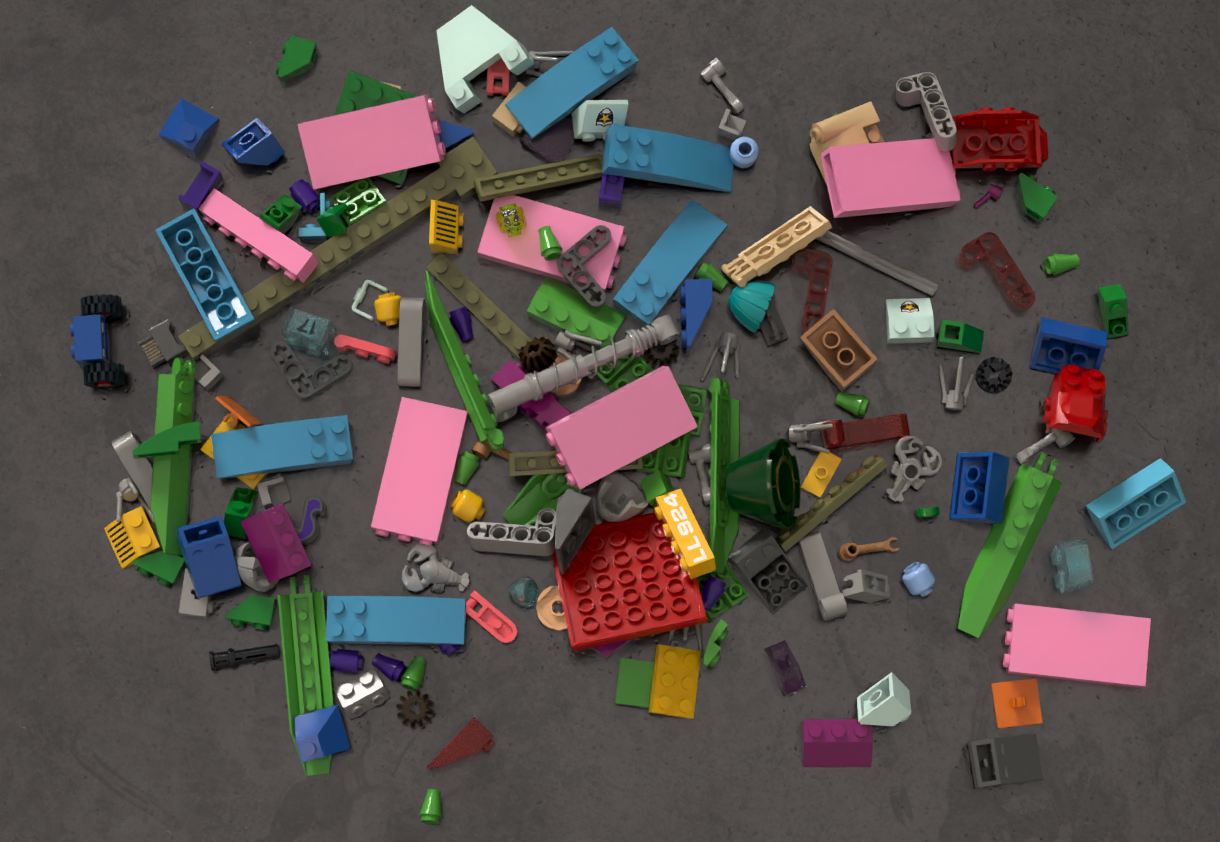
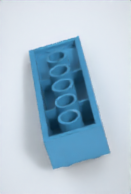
(572, 82)
(666, 158)
(669, 264)
(205, 274)
(282, 447)
(395, 620)

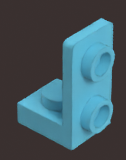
(311, 231)

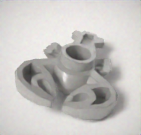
(911, 468)
(432, 572)

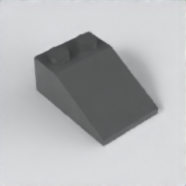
(573, 524)

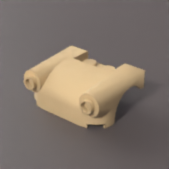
(845, 129)

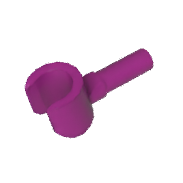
(994, 191)

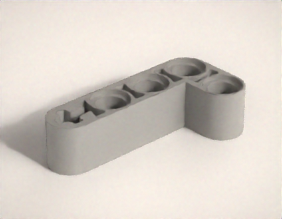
(926, 90)
(410, 341)
(139, 469)
(485, 535)
(829, 599)

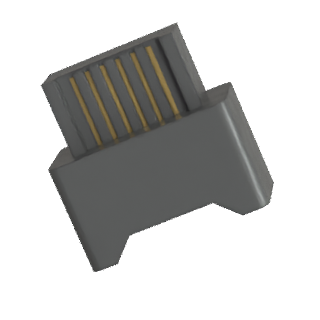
(162, 345)

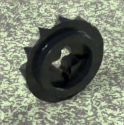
(994, 385)

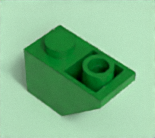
(297, 59)
(1034, 198)
(282, 214)
(1114, 310)
(960, 336)
(239, 508)
(162, 565)
(254, 610)

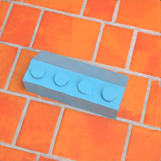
(1136, 503)

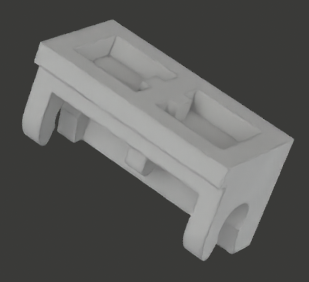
(867, 586)

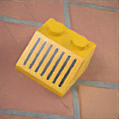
(444, 228)
(133, 537)

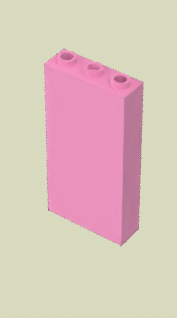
(372, 141)
(889, 177)
(567, 226)
(620, 427)
(419, 471)
(1077, 645)

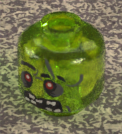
(511, 220)

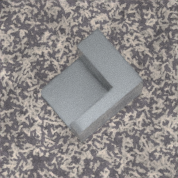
(731, 126)
(206, 373)
(274, 492)

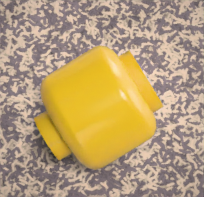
(388, 308)
(467, 506)

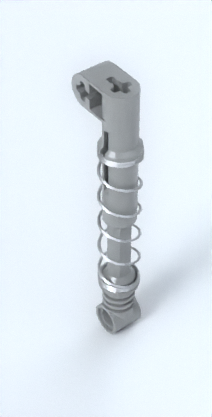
(533, 386)

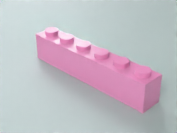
(258, 235)

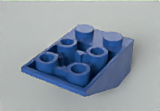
(698, 300)
(208, 556)

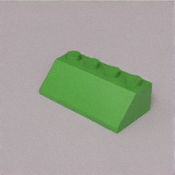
(566, 310)

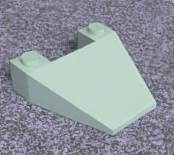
(469, 47)

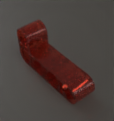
(1000, 273)
(816, 274)
(865, 431)

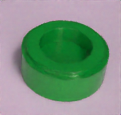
(928, 512)

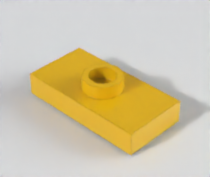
(821, 474)

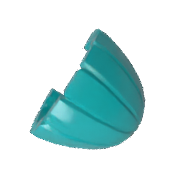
(750, 303)

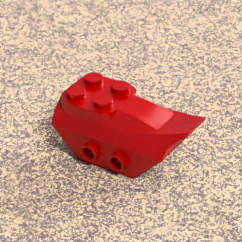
(999, 140)
(1077, 402)

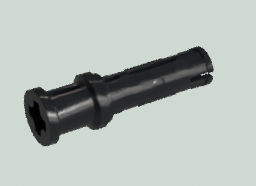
(232, 658)

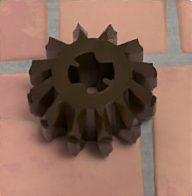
(669, 353)
(538, 355)
(407, 710)

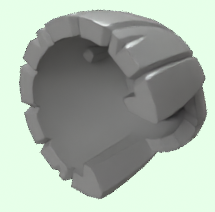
(619, 498)
(251, 570)

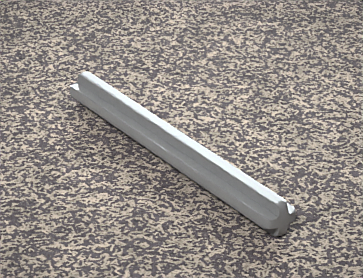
(879, 263)

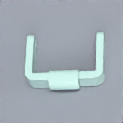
(360, 295)

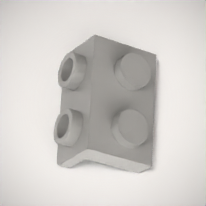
(361, 693)

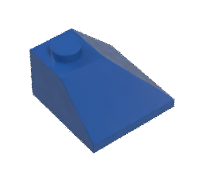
(188, 127)
(254, 145)
(320, 733)

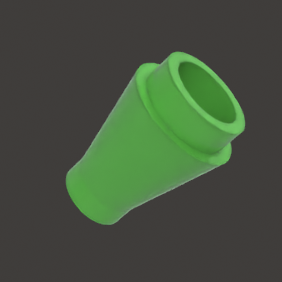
(549, 244)
(1060, 263)
(707, 271)
(853, 403)
(466, 466)
(414, 673)
(431, 807)

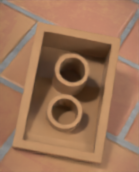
(838, 350)

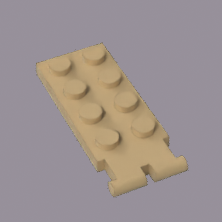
(777, 246)

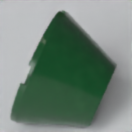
(766, 485)

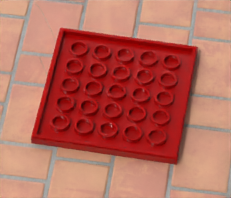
(626, 585)

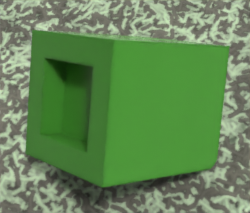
(655, 486)

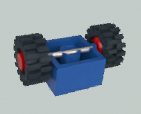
(91, 341)

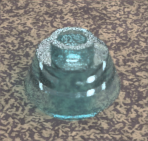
(524, 591)

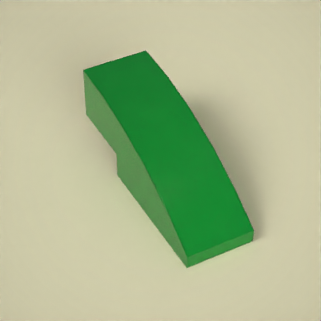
(167, 441)

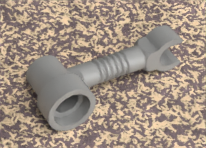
(713, 74)
(1059, 436)
(700, 457)

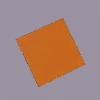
(237, 412)
(1016, 703)

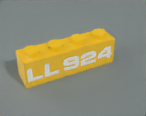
(685, 533)

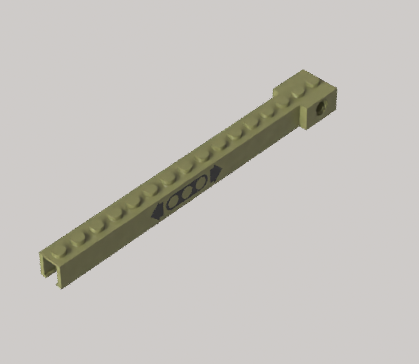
(452, 179)

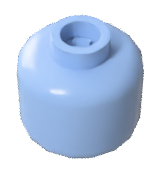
(744, 152)
(918, 579)

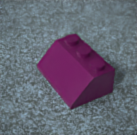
(276, 543)
(836, 743)

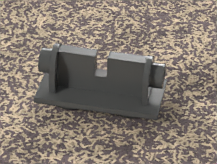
(772, 325)

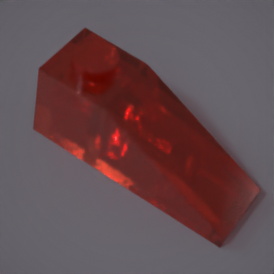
(468, 743)

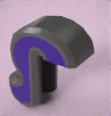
(309, 526)

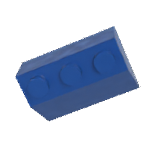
(1066, 344)
(979, 487)

